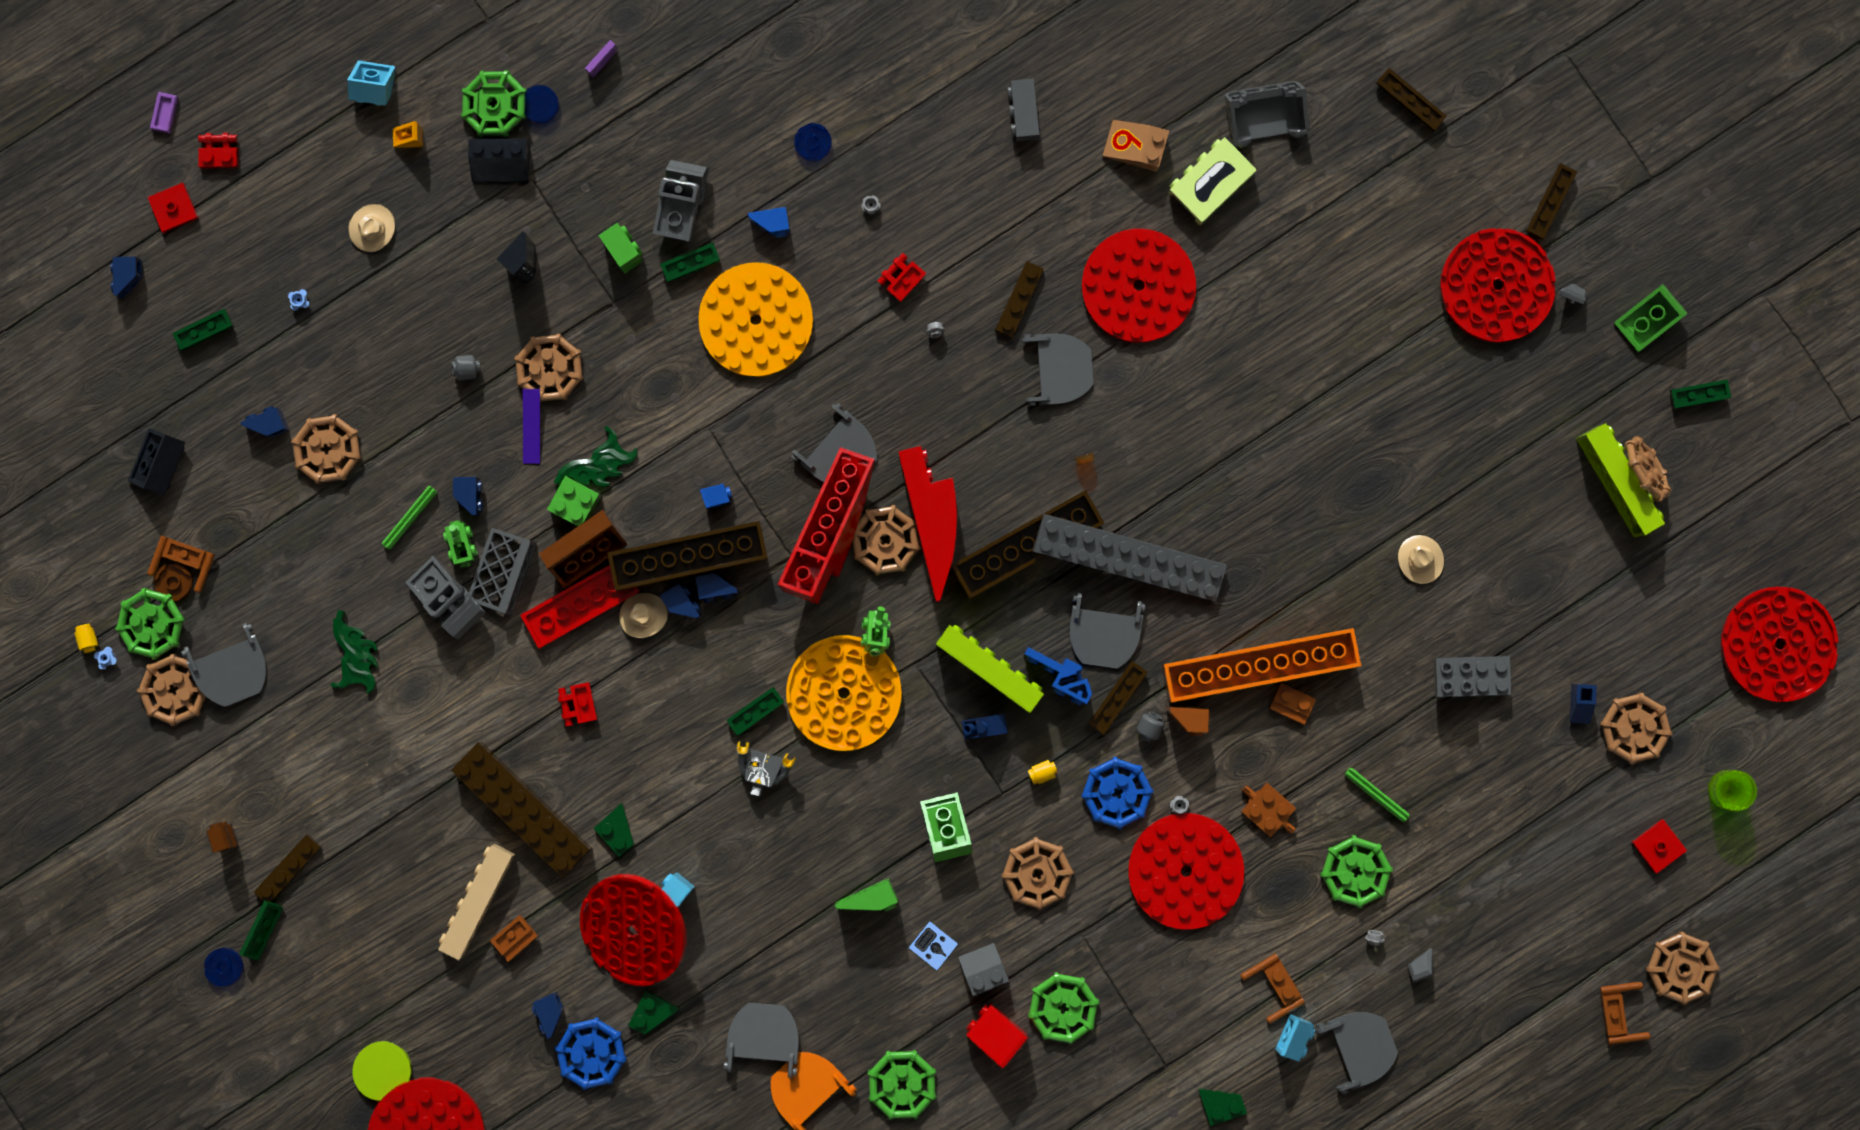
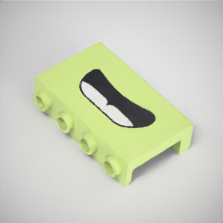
(1212, 180)

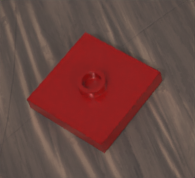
(173, 207)
(1659, 846)

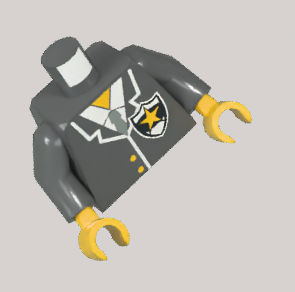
(762, 768)

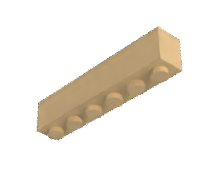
(476, 902)

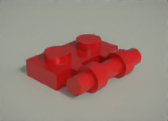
(218, 157)
(906, 281)
(583, 703)

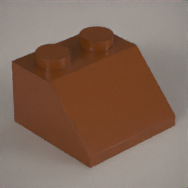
(1191, 720)

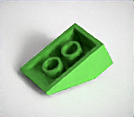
(1650, 317)
(946, 827)
(875, 897)

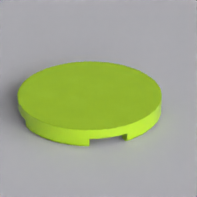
(381, 1069)

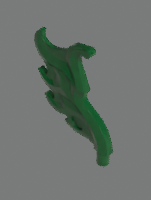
(601, 464)
(357, 655)

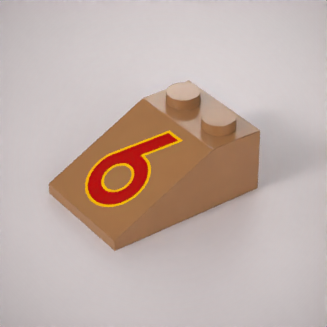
(1136, 144)

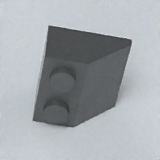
(983, 969)

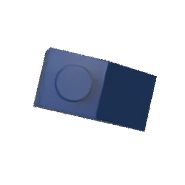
(772, 221)
(716, 496)

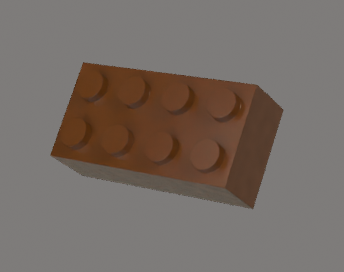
(582, 548)

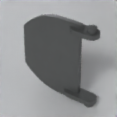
(1063, 368)
(846, 434)
(1104, 637)
(231, 672)
(763, 1033)
(1364, 1046)

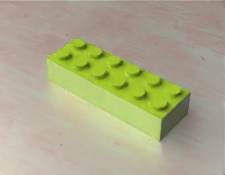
(1620, 481)
(990, 669)

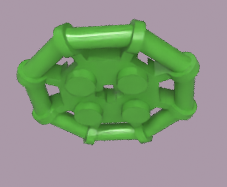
(501, 110)
(139, 622)
(1346, 877)
(1054, 1015)
(902, 1096)

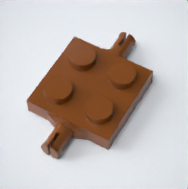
(1268, 809)

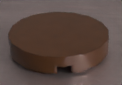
(174, 580)

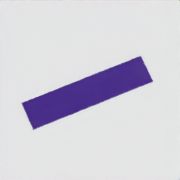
(531, 426)

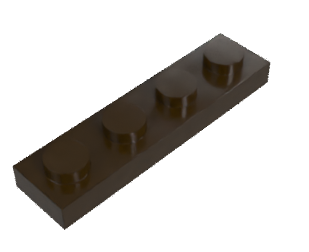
(1411, 99)
(1551, 201)
(1019, 299)
(1117, 697)
(288, 869)

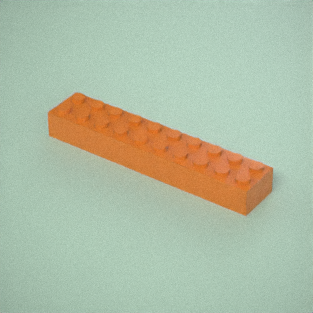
(1261, 665)

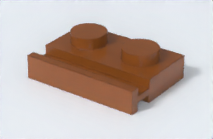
(1292, 703)
(514, 938)

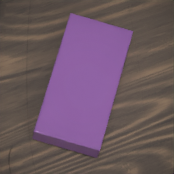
(601, 58)
(164, 112)

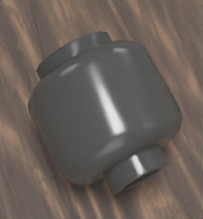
(465, 367)
(1150, 726)

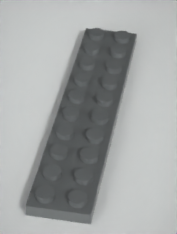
(1129, 557)

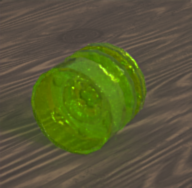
(1743, 790)

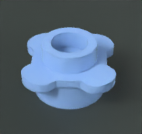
(293, 296)
(111, 660)

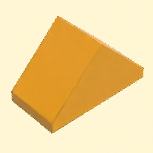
(408, 135)

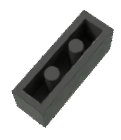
(1023, 109)

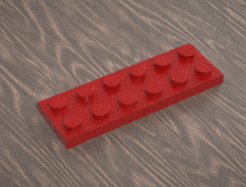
(574, 607)

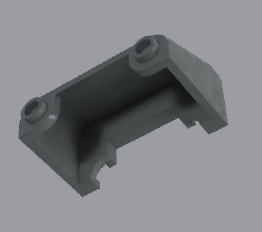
(1267, 112)

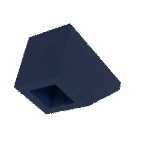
(126, 275)
(269, 422)
(467, 493)
(713, 586)
(678, 602)
(1582, 703)
(984, 726)
(549, 1011)

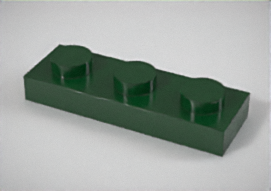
(690, 262)
(203, 329)
(1700, 394)
(755, 711)
(261, 930)

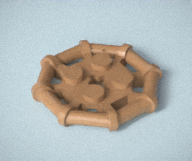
(549, 356)
(333, 440)
(1647, 469)
(896, 539)
(162, 694)
(1647, 727)
(1039, 862)
(1672, 972)

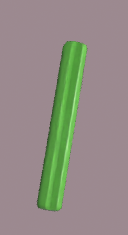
(409, 517)
(1377, 795)

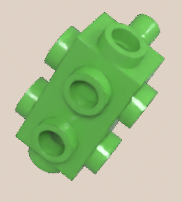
(458, 537)
(876, 630)

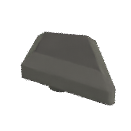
(1574, 294)
(1422, 966)

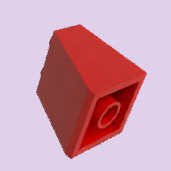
(996, 1034)

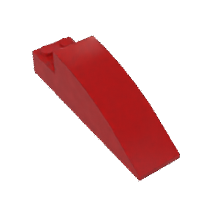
(934, 515)
(829, 527)

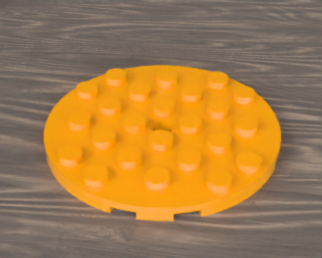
(748, 292)
(825, 715)

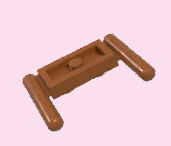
(184, 554)
(1281, 983)
(1615, 1016)

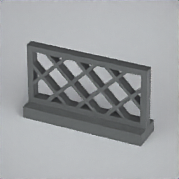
(517, 574)

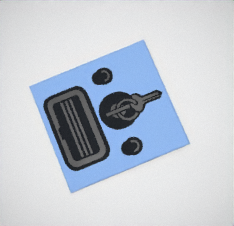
(933, 945)

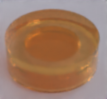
(1084, 458)

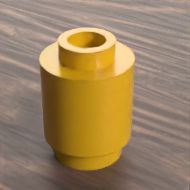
(86, 638)
(1043, 772)

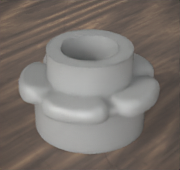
(870, 199)
(935, 329)
(1179, 800)
(1374, 937)

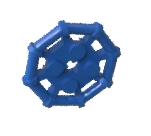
(1106, 790)
(579, 1055)

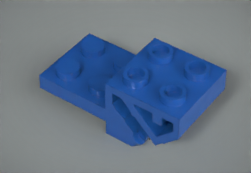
(1078, 691)

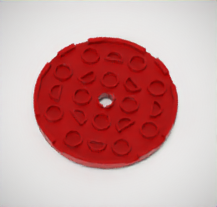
(1525, 278)
(1132, 313)
(1807, 651)
(1214, 876)
(660, 929)
(427, 1105)

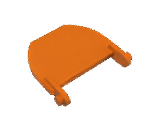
(808, 1090)

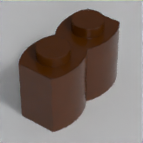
(221, 837)

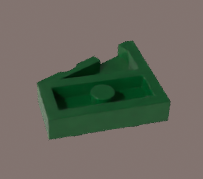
(616, 830)
(651, 1012)
(1221, 1105)

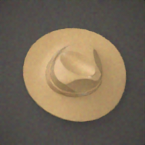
(372, 227)
(1421, 559)
(643, 615)

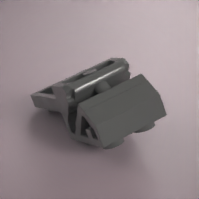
(679, 200)
(445, 598)
(1472, 676)

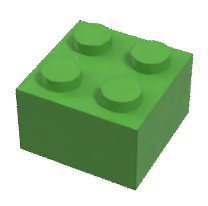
(623, 251)
(574, 501)

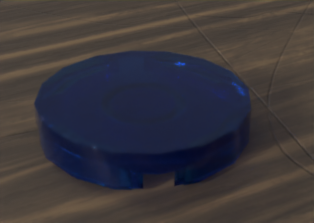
(541, 104)
(813, 142)
(223, 966)

